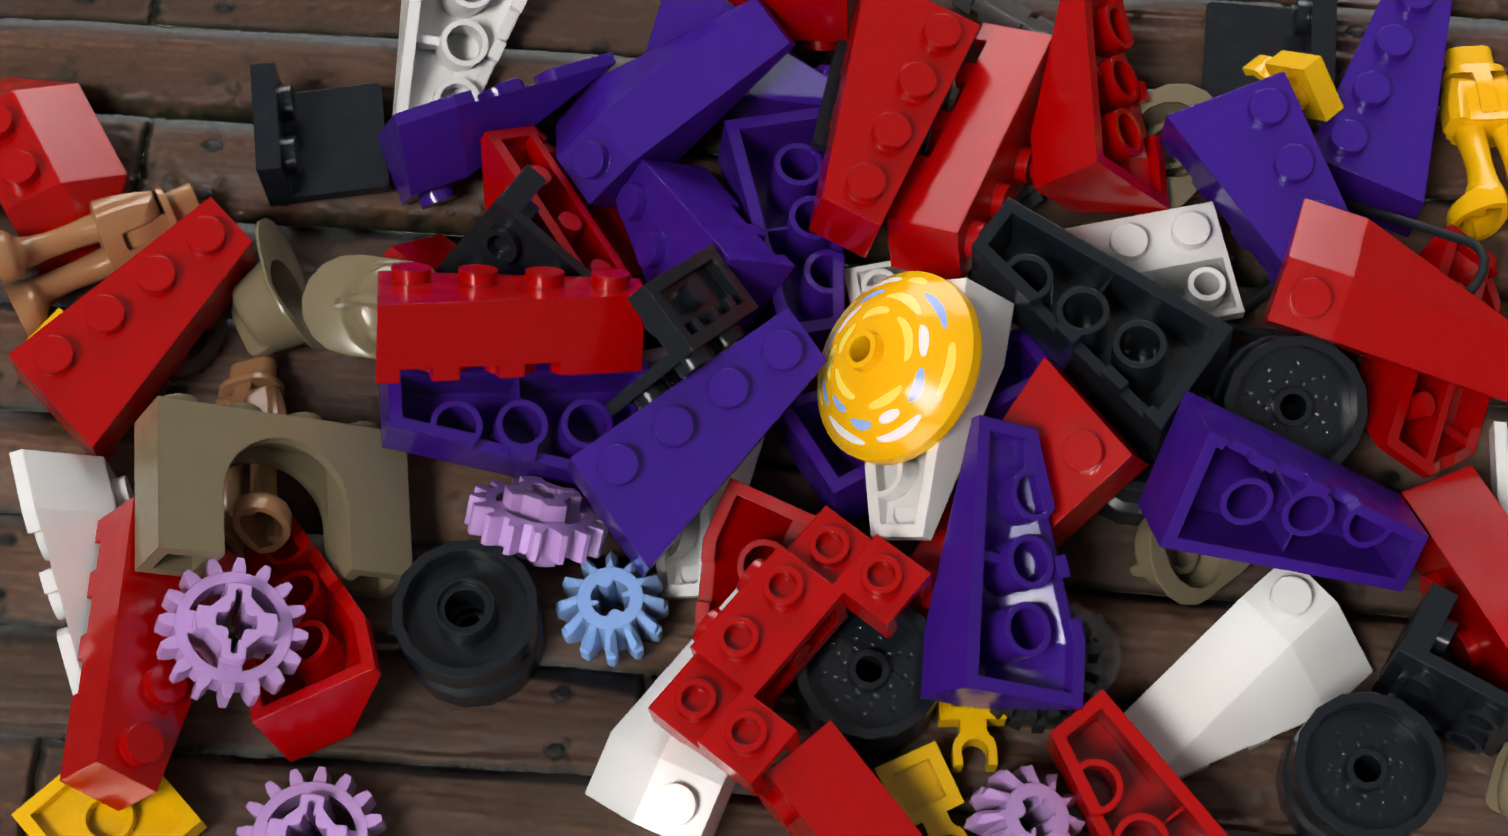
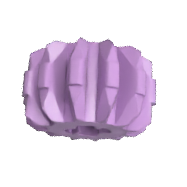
(1026, 797)

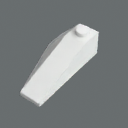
(449, 47)
(61, 505)

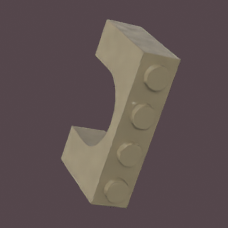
(355, 482)

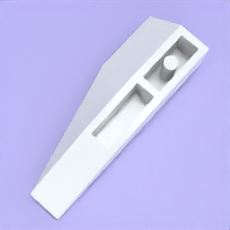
(1170, 246)

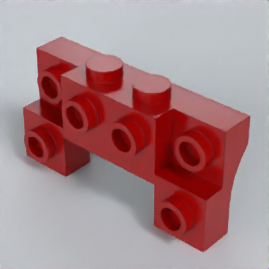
(772, 632)

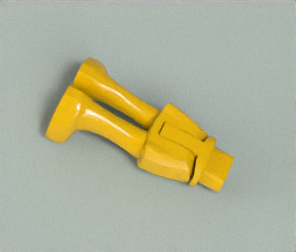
(1474, 121)

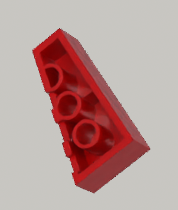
(888, 95)
(973, 156)
(505, 322)
(135, 328)
(1081, 453)
(1470, 559)
(125, 704)
(1121, 778)
(830, 791)

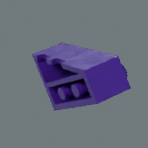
(683, 209)

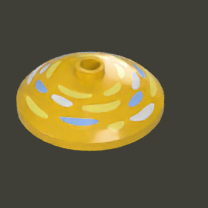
(899, 368)

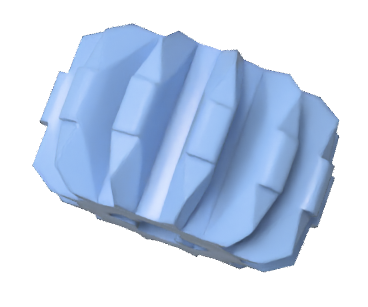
(618, 629)

